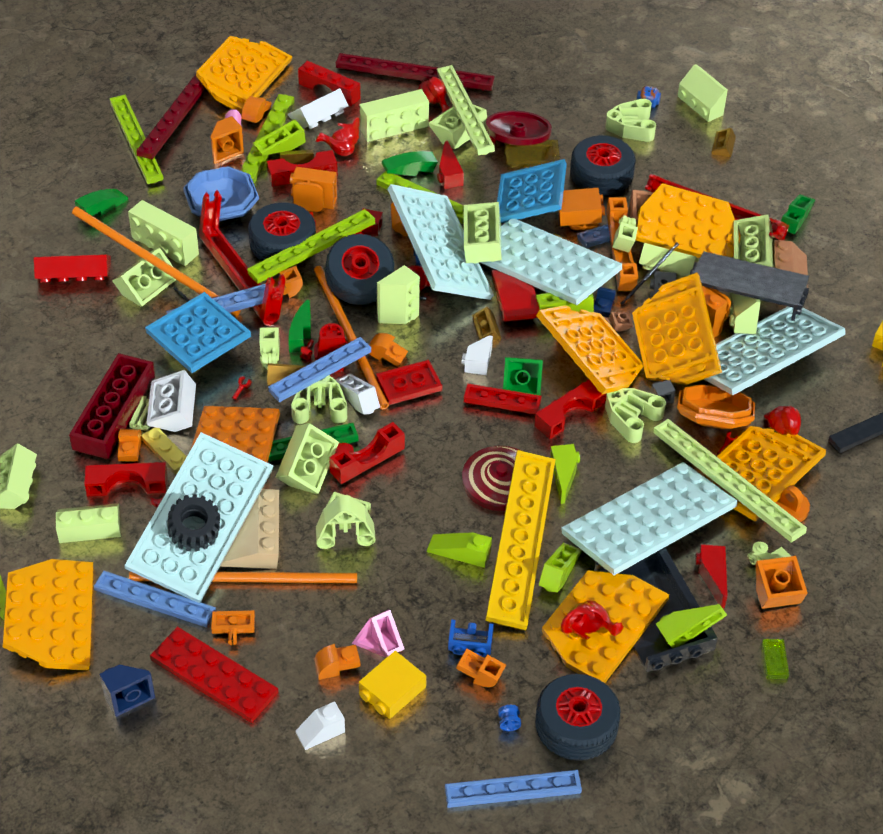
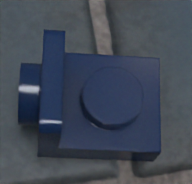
(604, 301)

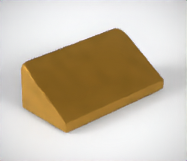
(724, 143)
(297, 157)
(486, 324)
(279, 371)

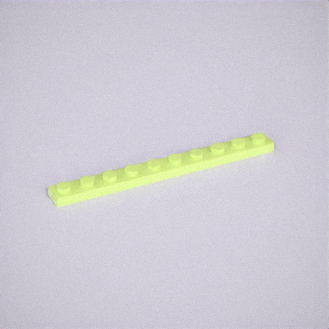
(466, 110)
(730, 481)

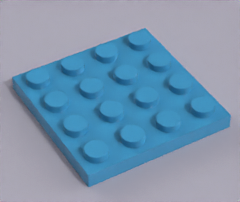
(531, 191)
(198, 332)

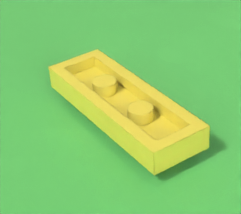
(164, 449)

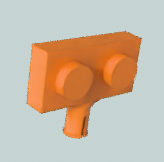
(233, 623)

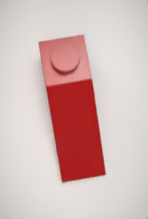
(450, 171)
(713, 570)

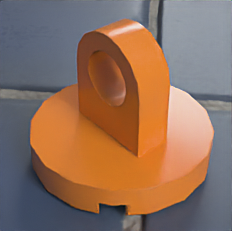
(794, 503)

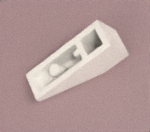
(359, 394)

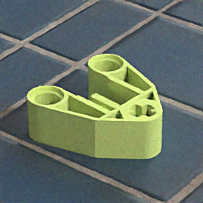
(631, 120)
(325, 387)
(626, 405)
(344, 511)

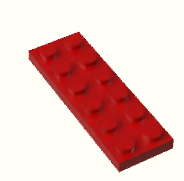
(214, 674)

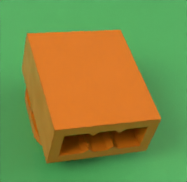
(314, 189)
(582, 209)
(718, 308)

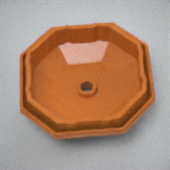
(715, 407)

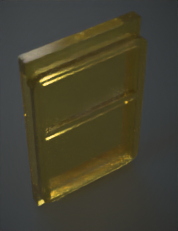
(532, 154)

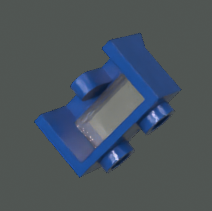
(472, 639)

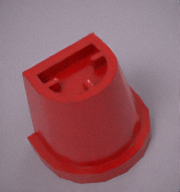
(330, 339)

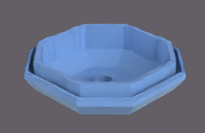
(234, 186)

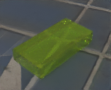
(775, 659)

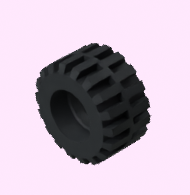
(193, 507)

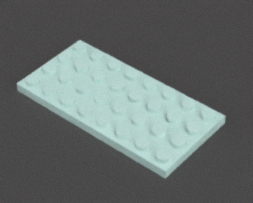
(439, 242)
(552, 262)
(774, 346)
(233, 484)
(648, 518)

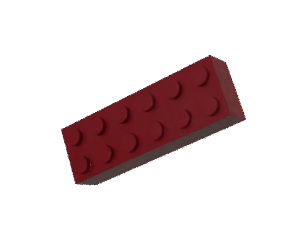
(112, 406)

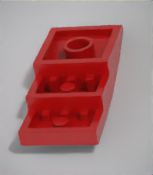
(515, 297)

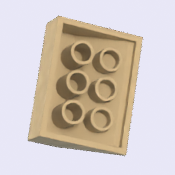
(259, 536)

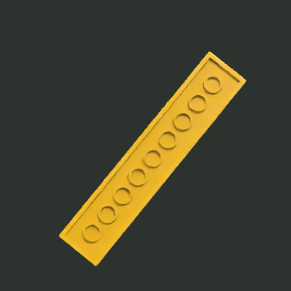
(520, 541)

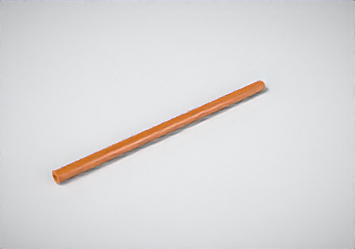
(146, 255)
(349, 333)
(275, 577)

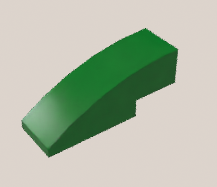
(410, 163)
(101, 201)
(797, 212)
(300, 328)

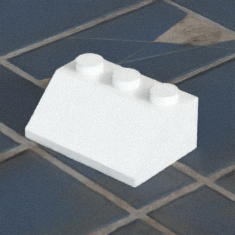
(320, 109)
(172, 402)

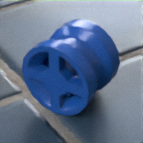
(509, 717)

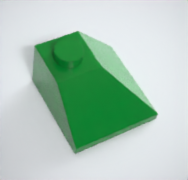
(523, 375)

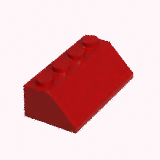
(72, 267)

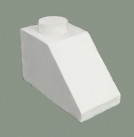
(478, 356)
(321, 726)

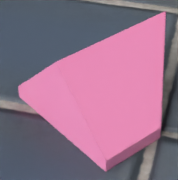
(380, 635)

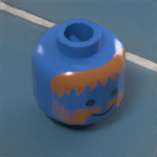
(651, 94)

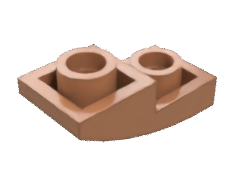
(620, 321)

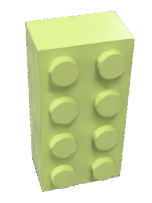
(394, 115)
(165, 231)
(482, 232)
(755, 242)

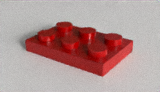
(409, 382)

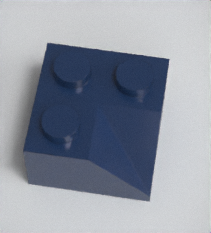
(126, 687)

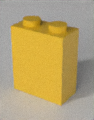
(392, 684)

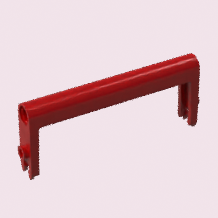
(779, 228)
(232, 263)

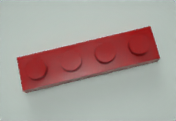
(502, 398)

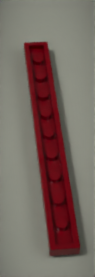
(409, 70)
(171, 119)

